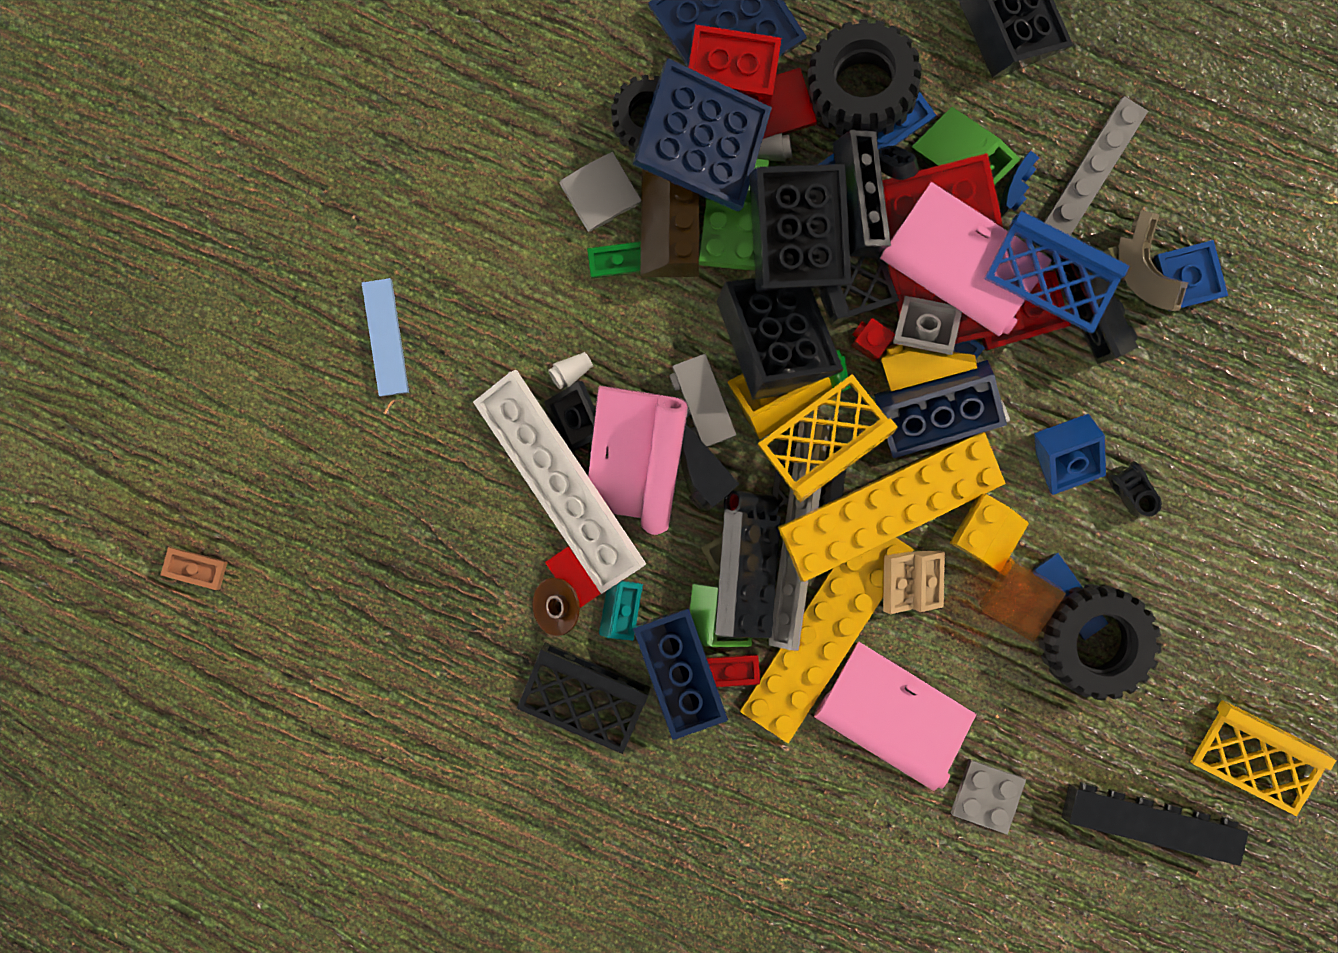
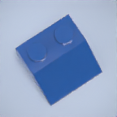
(1071, 453)

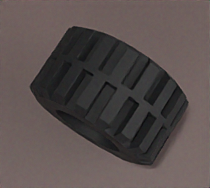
(625, 102)

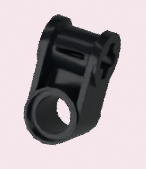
(1135, 489)

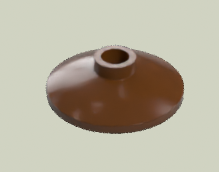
(556, 606)

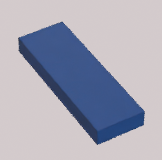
(1059, 573)

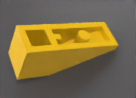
(912, 366)

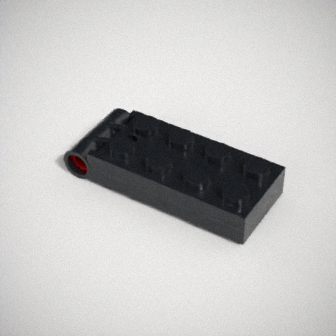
(748, 565)

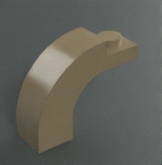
(1142, 274)

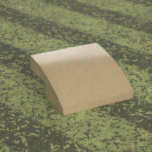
(913, 581)

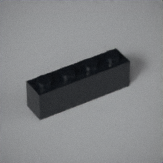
(864, 192)

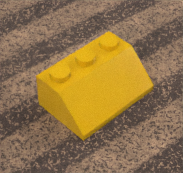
(771, 413)

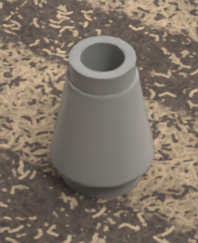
(776, 148)

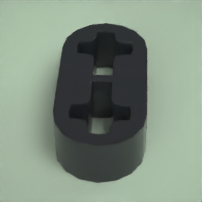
(897, 162)

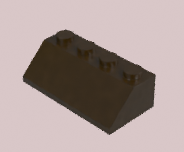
(668, 229)

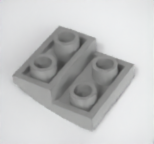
(600, 191)

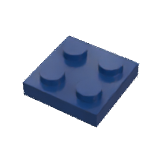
(1199, 268)

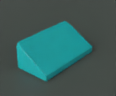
(621, 610)

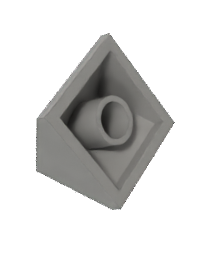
(928, 325)

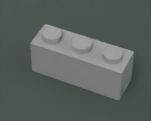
(703, 400)

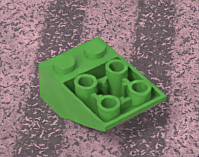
(959, 138)

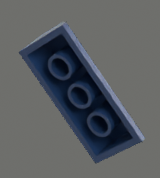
(942, 410)
(680, 673)

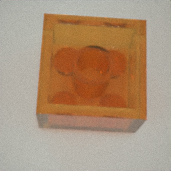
(1022, 599)

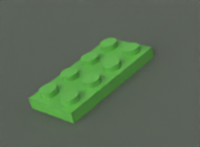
(728, 234)

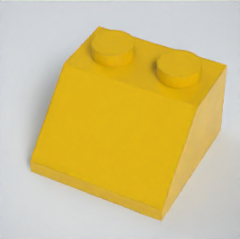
(989, 532)

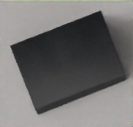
(573, 415)

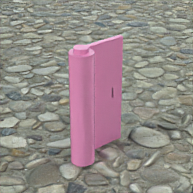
(950, 259)
(644, 453)
(906, 730)

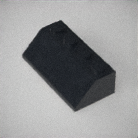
(1112, 335)

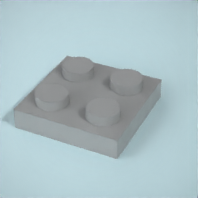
(988, 796)

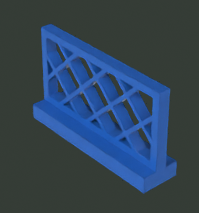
(1064, 247)

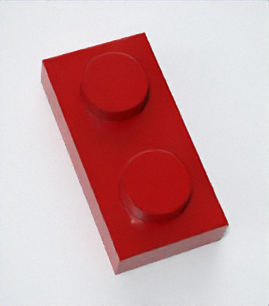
(735, 670)

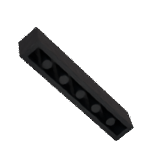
(1155, 824)

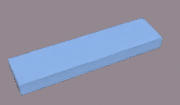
(385, 337)

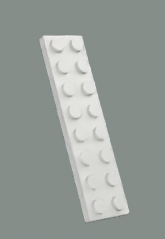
(559, 482)

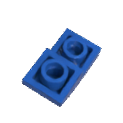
(1015, 187)

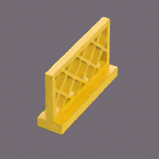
(841, 459)
(1275, 737)

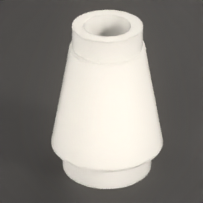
(570, 370)

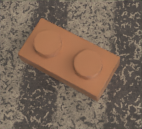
(193, 568)

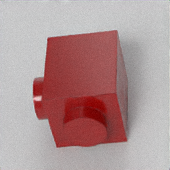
(872, 339)

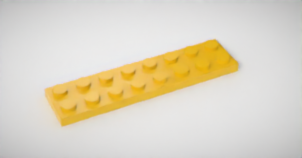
(891, 506)
(827, 633)

